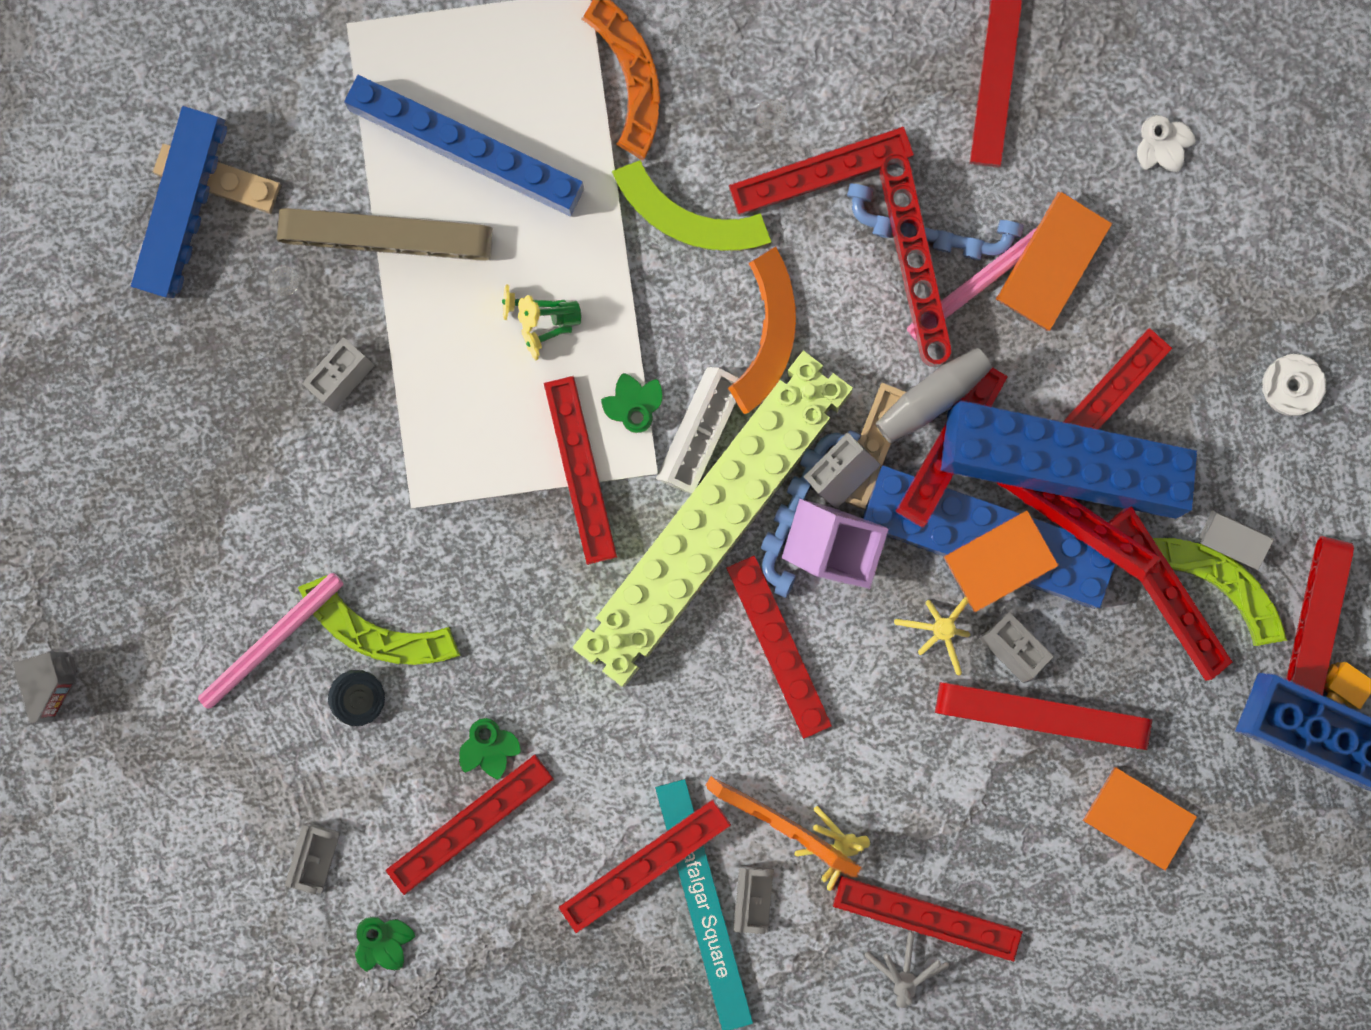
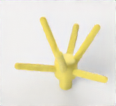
(942, 629)
(847, 844)

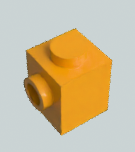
(1347, 685)

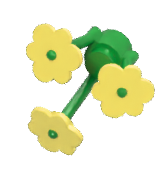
(562, 314)

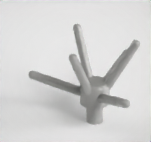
(905, 981)

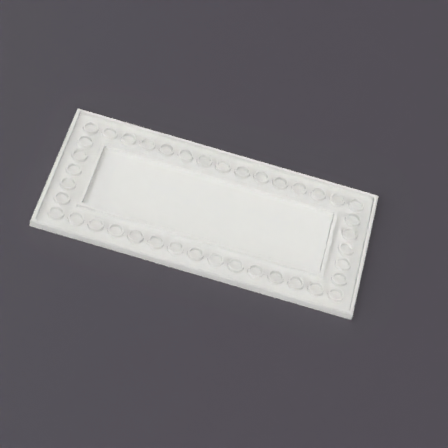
(462, 374)

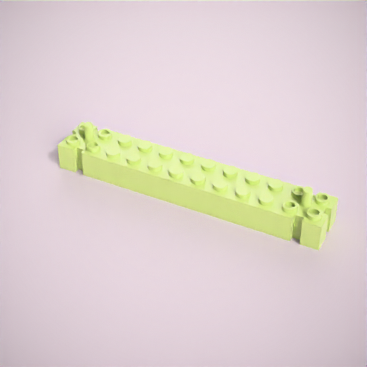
(713, 519)

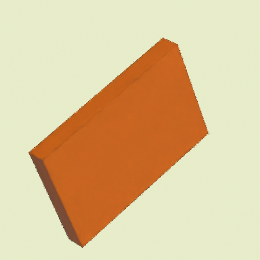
(1000, 561)
(1139, 818)

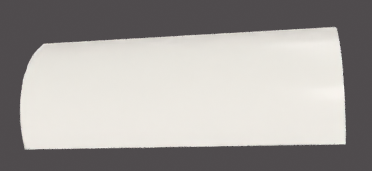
(699, 431)

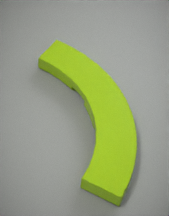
(685, 225)
(1230, 579)
(380, 642)

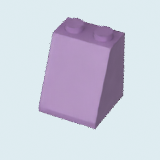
(834, 544)

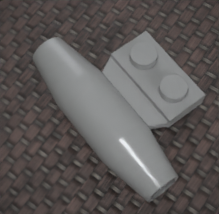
(934, 395)

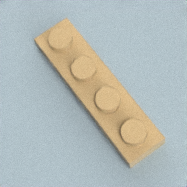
(234, 184)
(874, 441)

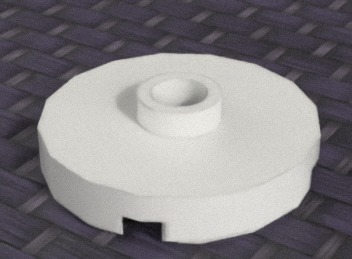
(1309, 381)

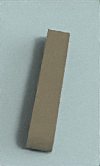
(384, 234)

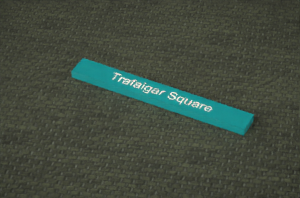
(706, 915)

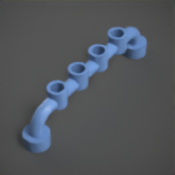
(942, 240)
(799, 489)

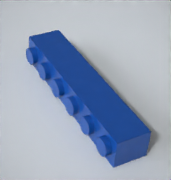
(179, 202)

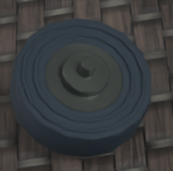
(356, 697)

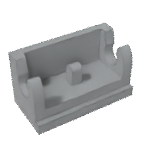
(338, 374)
(842, 470)
(1235, 539)
(1016, 648)
(312, 858)
(753, 899)

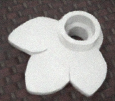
(1166, 148)

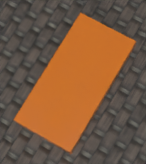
(1053, 261)

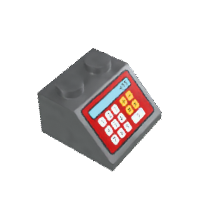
(45, 684)

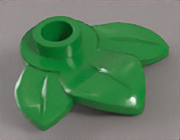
(633, 398)
(489, 753)
(385, 947)

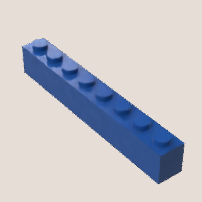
(464, 145)

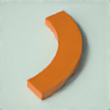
(638, 71)
(776, 335)
(788, 827)

